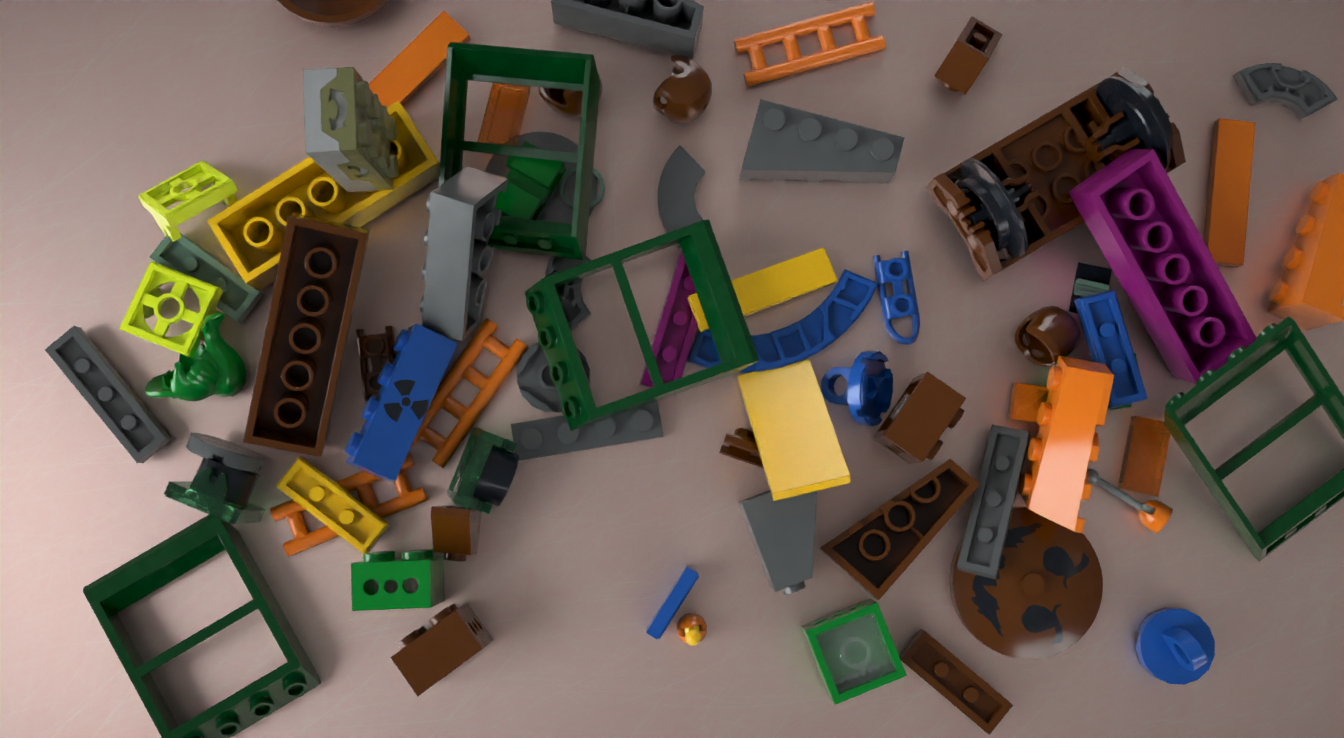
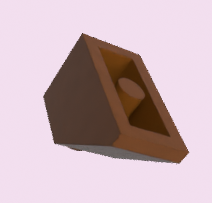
(968, 56)
(455, 531)

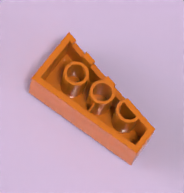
(1314, 268)

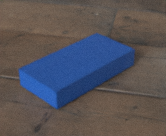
(672, 602)

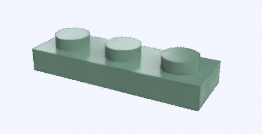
(188, 258)

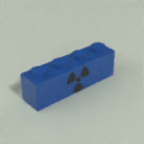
(400, 403)

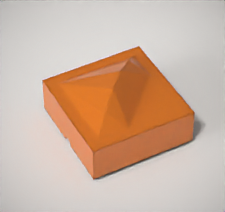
(1026, 402)

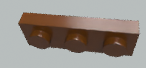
(955, 681)

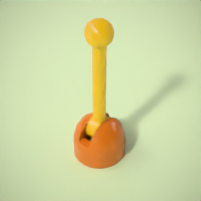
(690, 623)

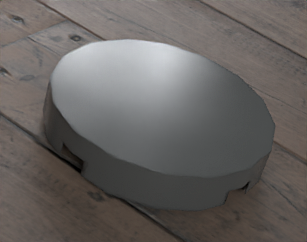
(535, 379)
(226, 452)

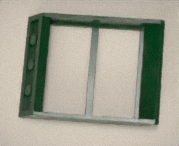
(533, 69)
(716, 299)
(1216, 384)
(161, 566)

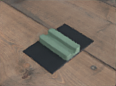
(1089, 281)

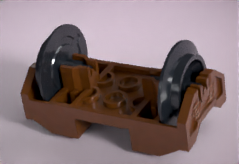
(1019, 187)

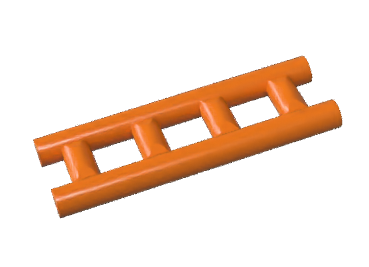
(820, 24)
(488, 387)
(361, 483)

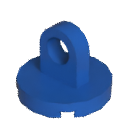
(867, 390)
(1175, 646)

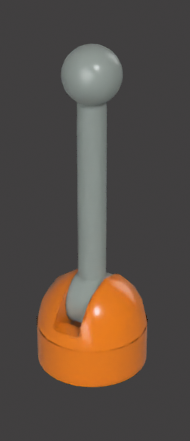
(1151, 513)

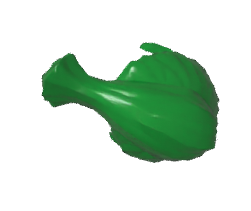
(212, 370)

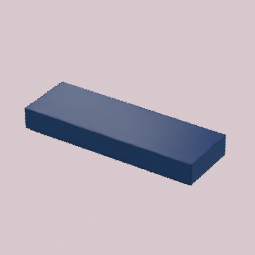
(1111, 345)

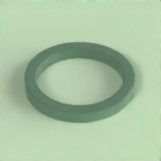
(572, 170)

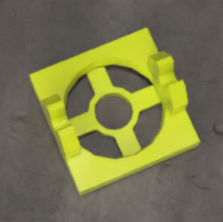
(168, 192)
(148, 302)

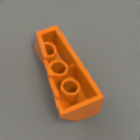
(1066, 440)

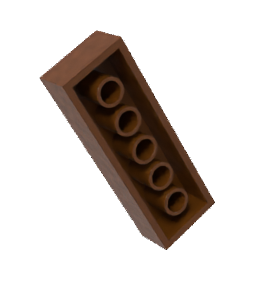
(306, 334)

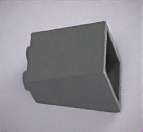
(783, 537)

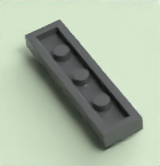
(108, 394)
(554, 437)
(993, 501)

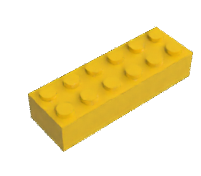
(256, 224)

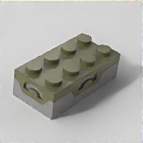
(348, 129)

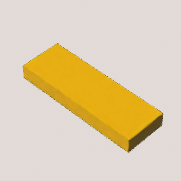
(333, 505)

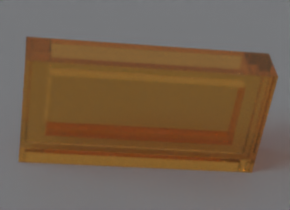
(504, 114)
(1144, 456)

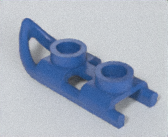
(900, 304)

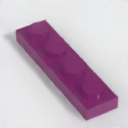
(674, 328)

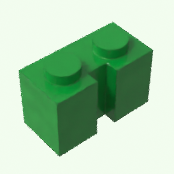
(529, 185)

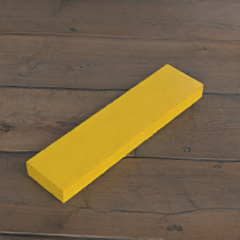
(776, 284)

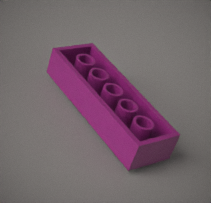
(1162, 264)

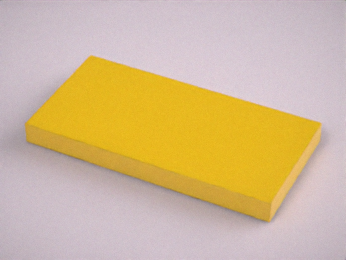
(793, 430)

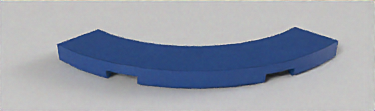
(802, 337)

